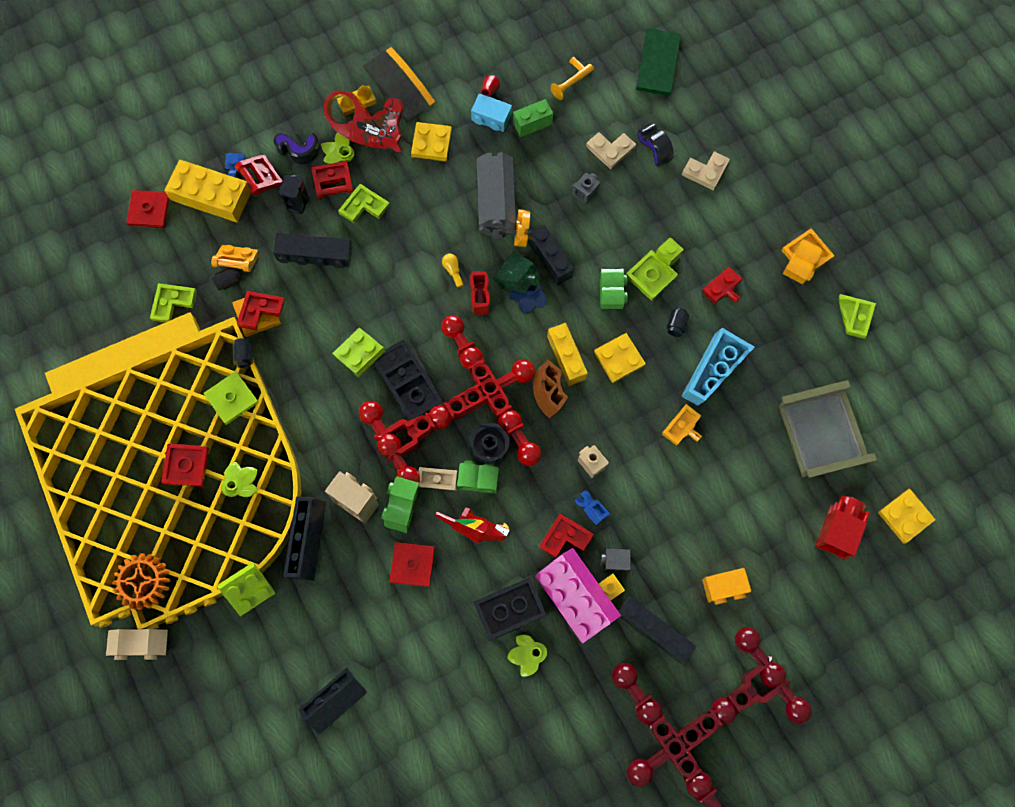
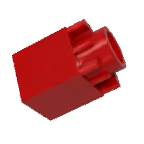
(843, 527)

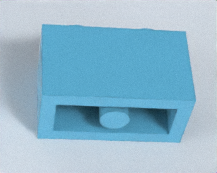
(491, 112)

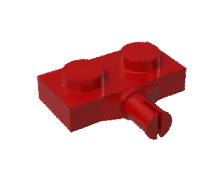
(723, 286)

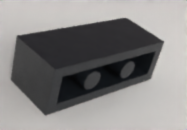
(550, 255)

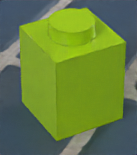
(670, 252)

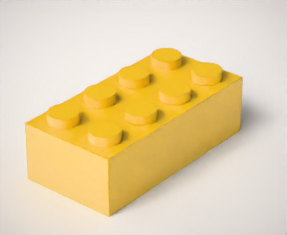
(208, 190)

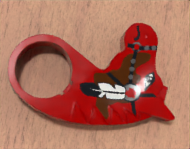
(375, 131)

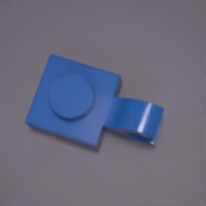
(231, 160)
(594, 509)

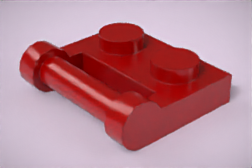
(263, 171)
(331, 174)

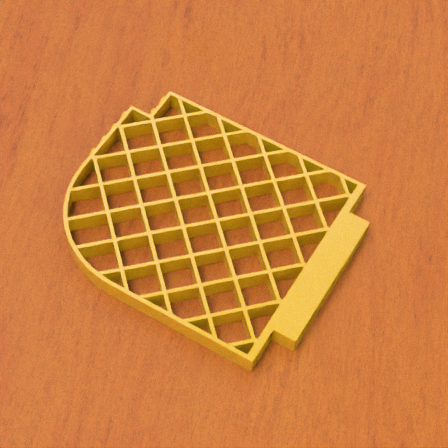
(125, 362)

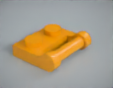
(235, 257)

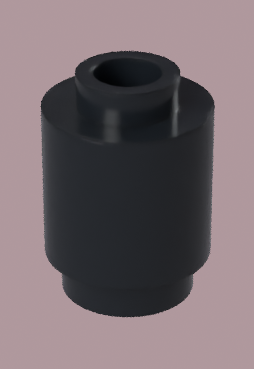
(226, 278)
(677, 322)
(242, 353)

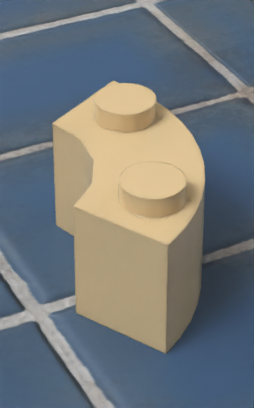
(136, 643)

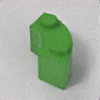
(400, 506)

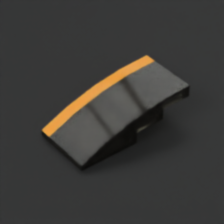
(398, 81)

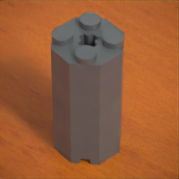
(496, 195)

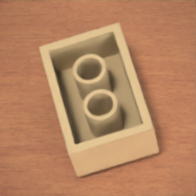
(352, 497)

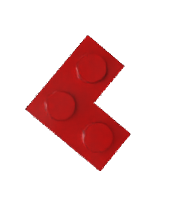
(257, 304)
(564, 531)

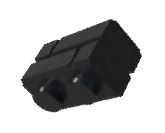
(294, 194)

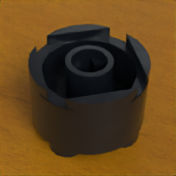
(480, 439)

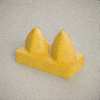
(365, 96)

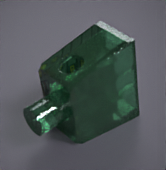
(517, 274)

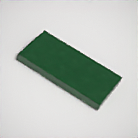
(658, 61)

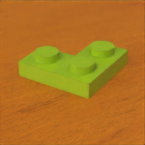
(362, 200)
(169, 296)

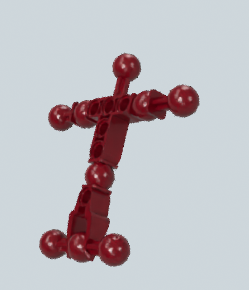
(721, 713)

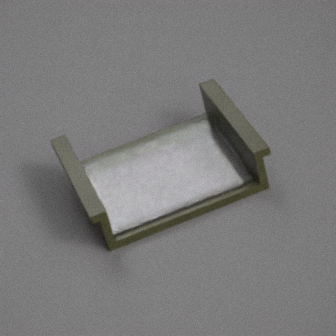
(823, 430)

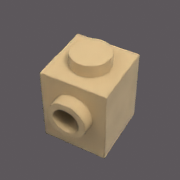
(592, 460)

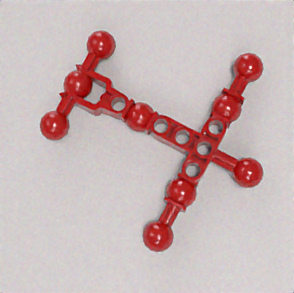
(442, 415)

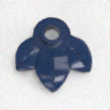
(529, 299)

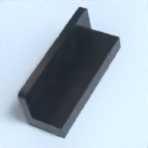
(332, 701)

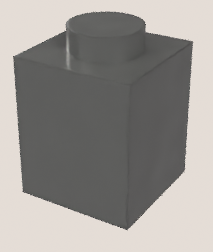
(616, 560)

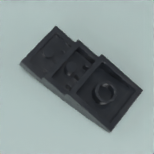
(407, 380)

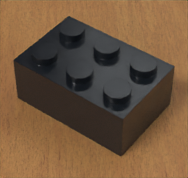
(510, 609)

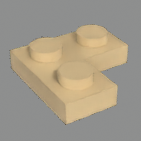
(610, 153)
(708, 174)

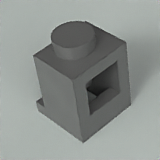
(583, 191)

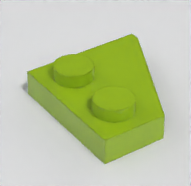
(856, 315)

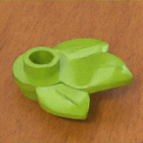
(335, 150)
(241, 479)
(524, 654)

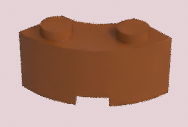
(548, 389)

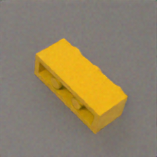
(567, 354)

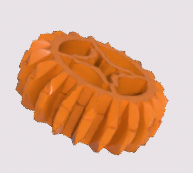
(139, 565)

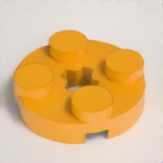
(522, 227)

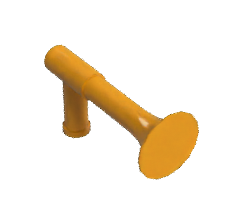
(558, 90)

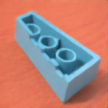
(716, 364)

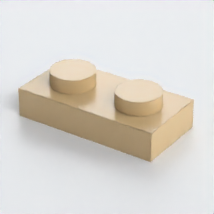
(438, 478)

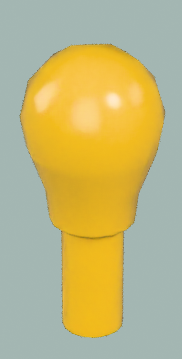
(450, 263)

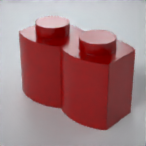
(480, 293)

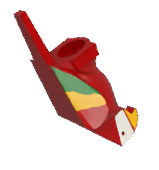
(476, 527)

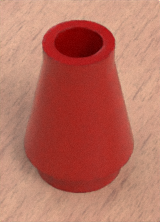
(490, 85)

